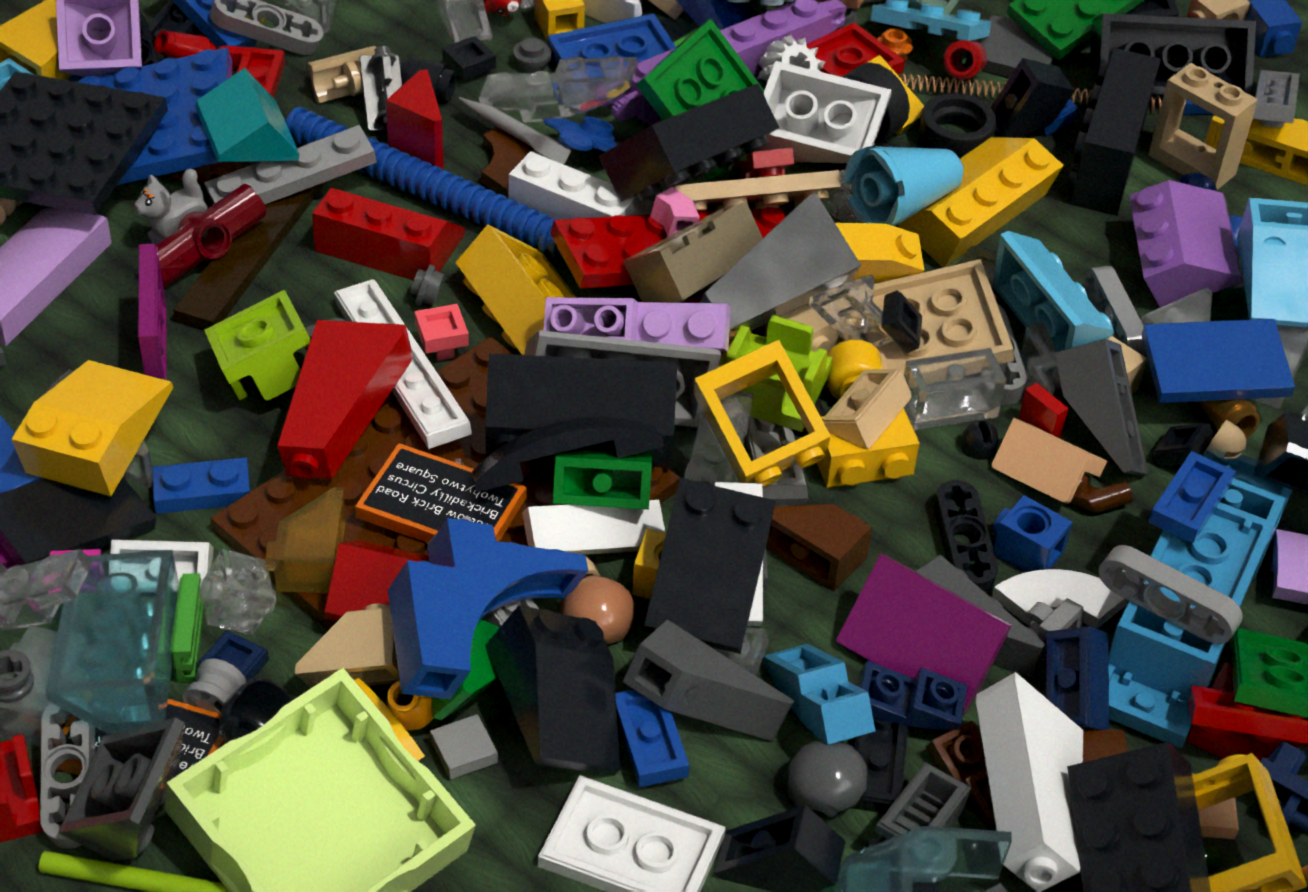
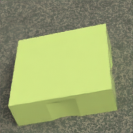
(319, 802)

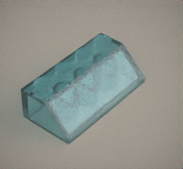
(116, 642)

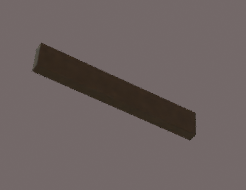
(230, 275)

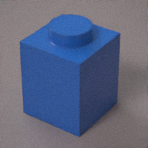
(1275, 26)

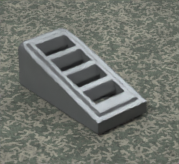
(936, 789)

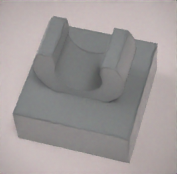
(1065, 616)

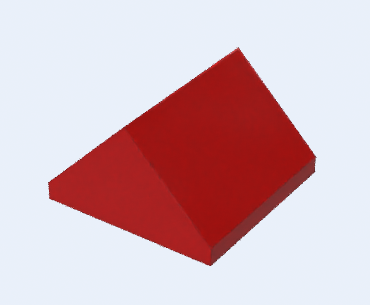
(415, 120)
(364, 575)

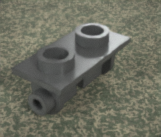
(379, 81)

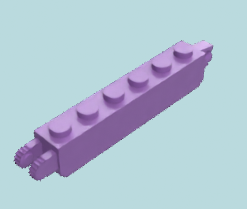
(749, 41)

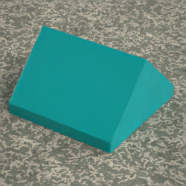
(245, 122)

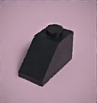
(1030, 99)
(782, 853)

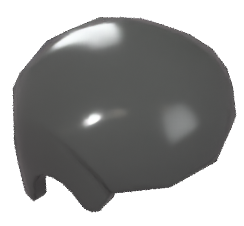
(827, 777)

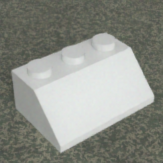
(567, 191)

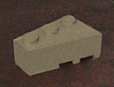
(694, 256)

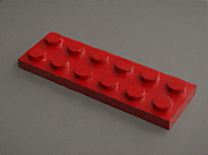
(599, 245)

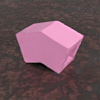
(674, 211)

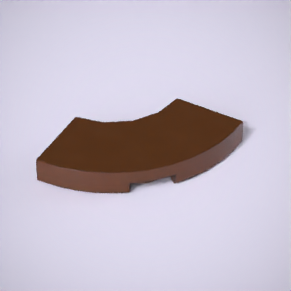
(506, 155)

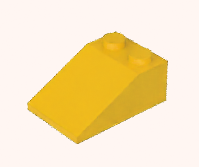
(90, 426)

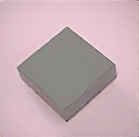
(463, 746)

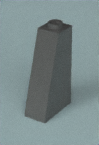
(786, 268)

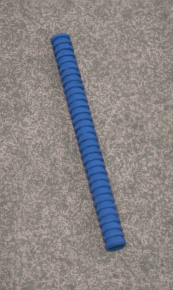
(438, 186)

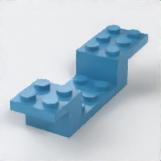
(1158, 661)

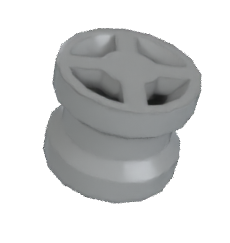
(214, 685)

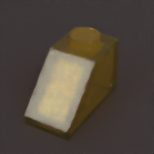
(308, 544)

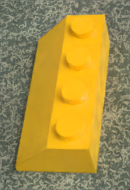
(996, 186)
(511, 282)

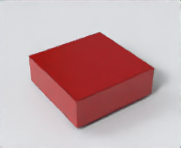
(1043, 410)

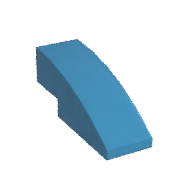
(821, 693)

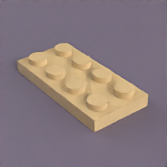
(761, 191)

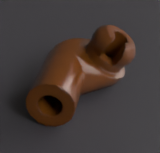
(1102, 499)

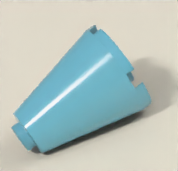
(899, 181)

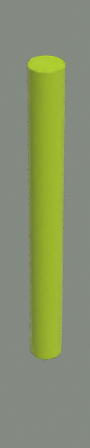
(123, 875)

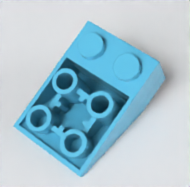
(1275, 260)

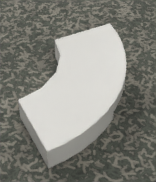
(1052, 588)

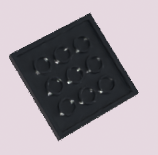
(70, 139)

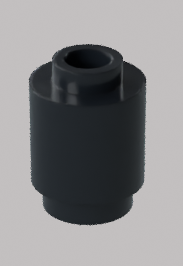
(441, 76)

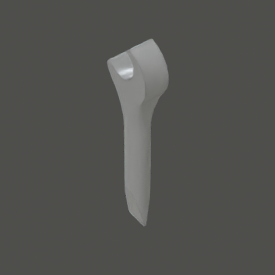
(533, 138)

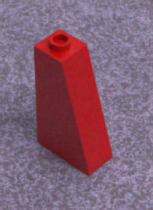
(339, 392)

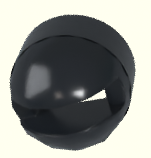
(972, 440)

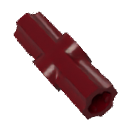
(225, 222)

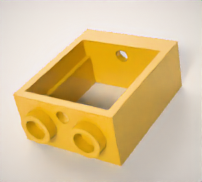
(742, 374)
(1271, 873)

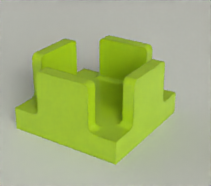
(261, 345)
(813, 368)

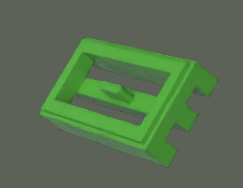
(187, 629)

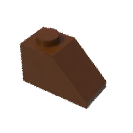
(820, 541)

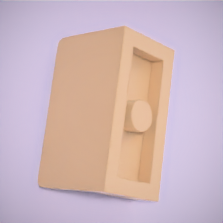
(1044, 461)

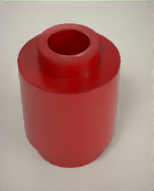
(953, 61)

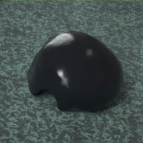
(251, 708)

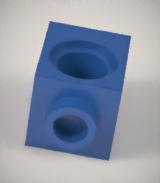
(1030, 535)

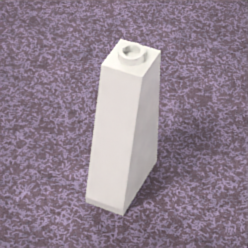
(1026, 763)

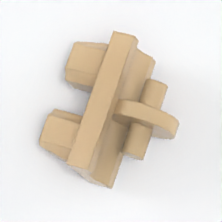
(338, 75)

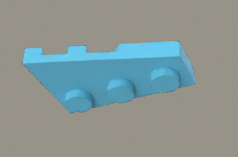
(965, 25)

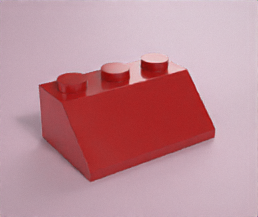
(382, 234)

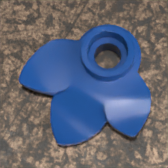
(589, 135)

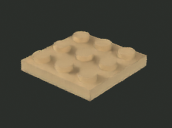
(955, 312)

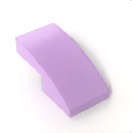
(1290, 566)

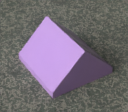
(98, 36)

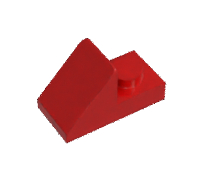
(764, 163)

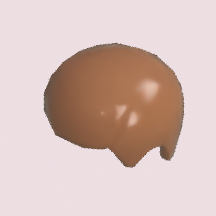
(603, 602)

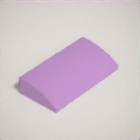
(44, 261)

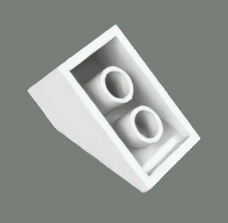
(822, 114)

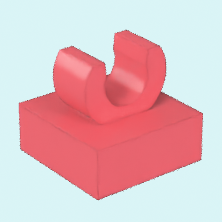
(442, 330)

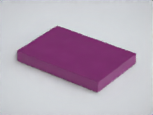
(152, 313)
(916, 623)

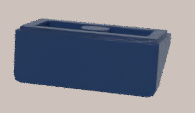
(1079, 675)

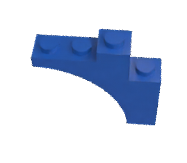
(465, 579)

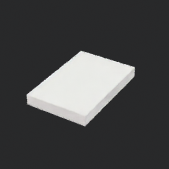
(629, 842)

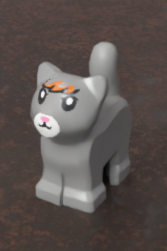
(167, 209)

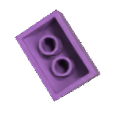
(1184, 240)

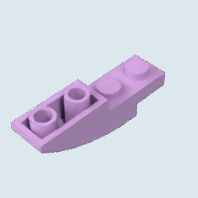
(625, 318)

